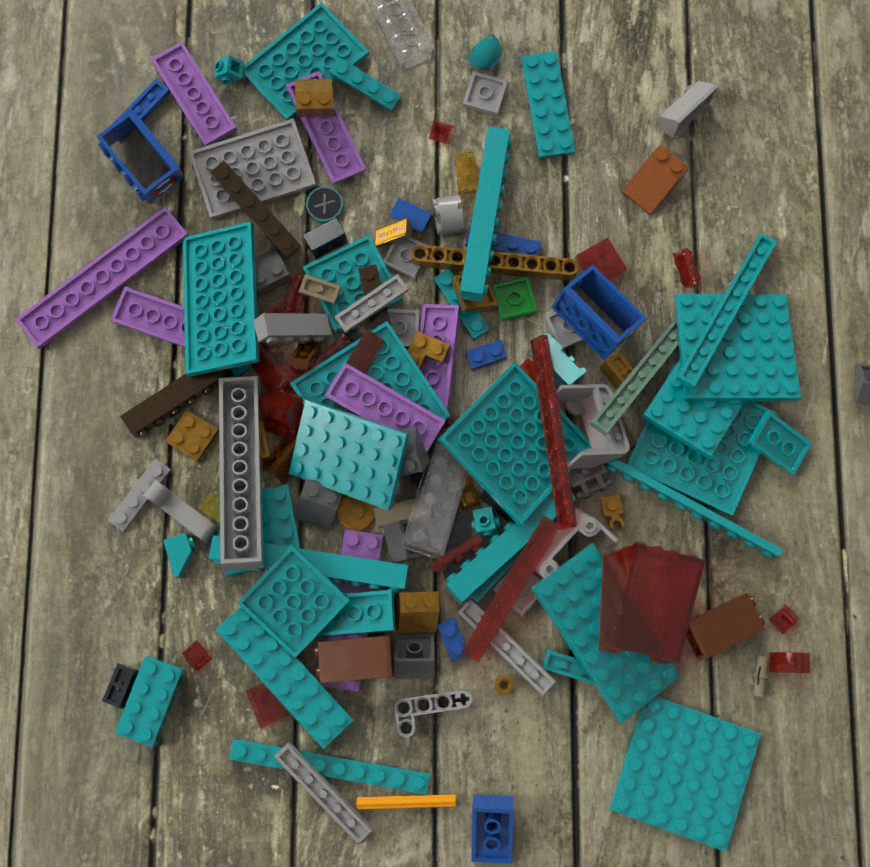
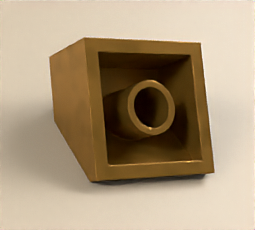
(314, 97)
(417, 612)

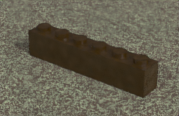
(255, 210)
(170, 401)

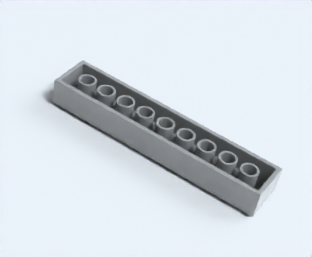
(240, 474)

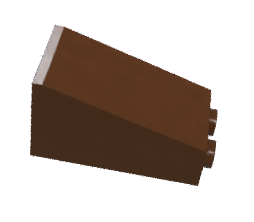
(724, 626)
(354, 659)

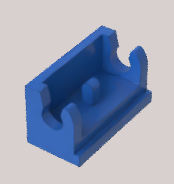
(418, 218)

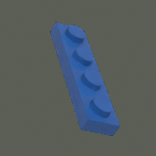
(146, 103)
(513, 244)

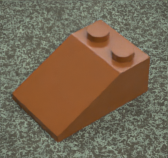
(655, 179)

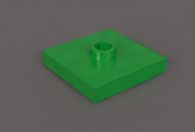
(514, 298)

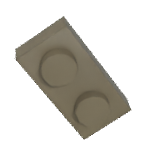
(319, 289)

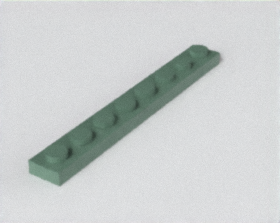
(636, 380)

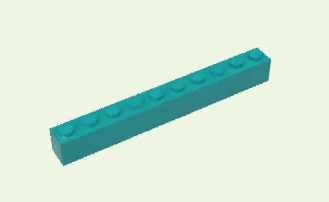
(484, 214)
(336, 567)

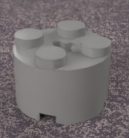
(448, 215)

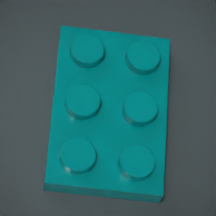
(779, 443)

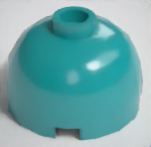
(486, 53)

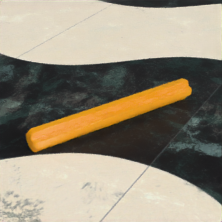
(399, 802)

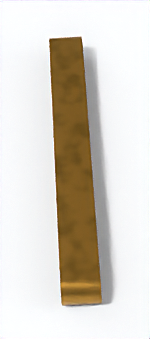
(503, 258)

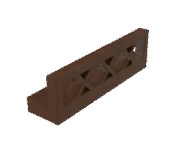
(283, 460)

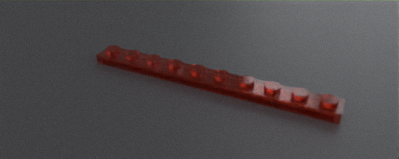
(553, 432)

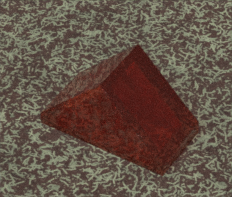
(789, 662)

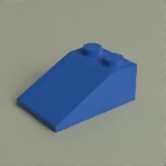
(492, 829)

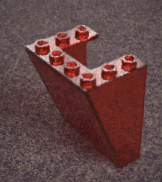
(648, 601)

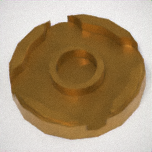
(355, 514)

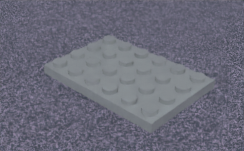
(266, 160)

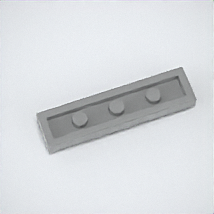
(371, 303)
(135, 501)

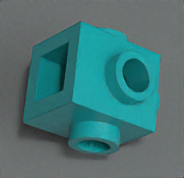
(228, 69)
(486, 522)

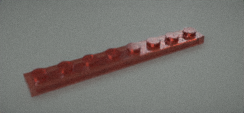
(511, 589)

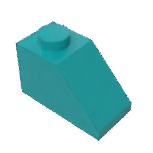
(180, 552)

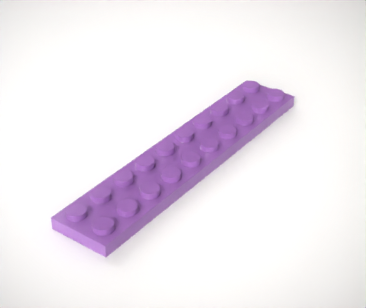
(101, 278)

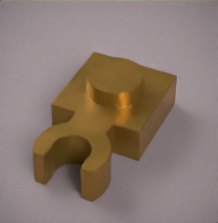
(612, 508)

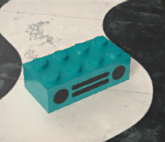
(150, 701)

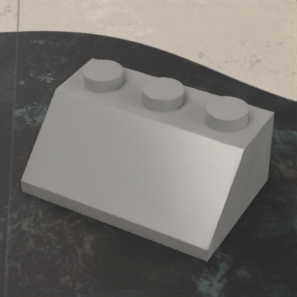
(686, 107)

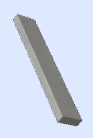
(511, 651)
(323, 793)

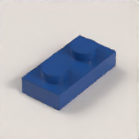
(486, 354)
(452, 639)

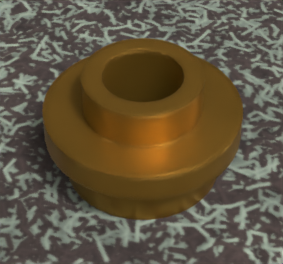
(509, 680)

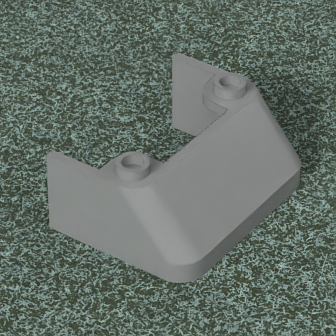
(587, 402)
(586, 525)

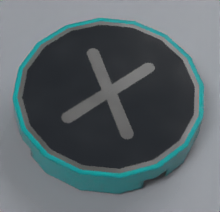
(324, 204)

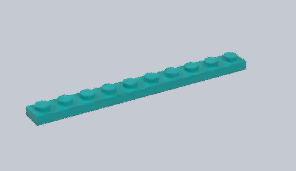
(726, 311)
(698, 511)
(336, 767)

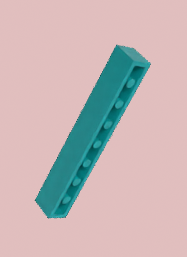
(498, 553)

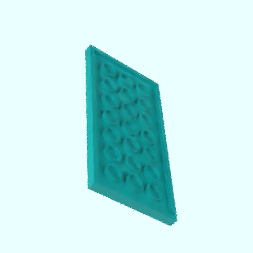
(220, 299)
(574, 605)

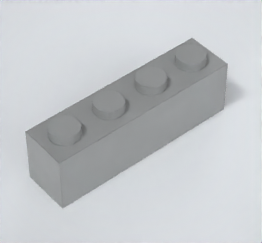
(292, 328)

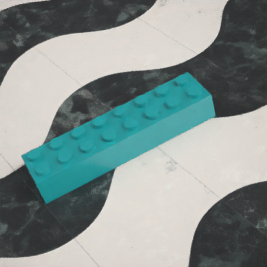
(285, 678)

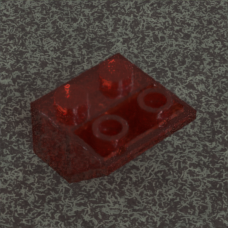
(281, 412)

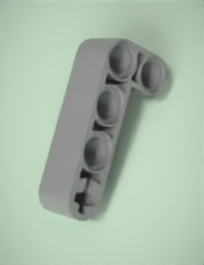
(180, 511)
(433, 708)

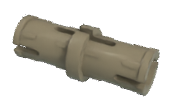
(761, 676)

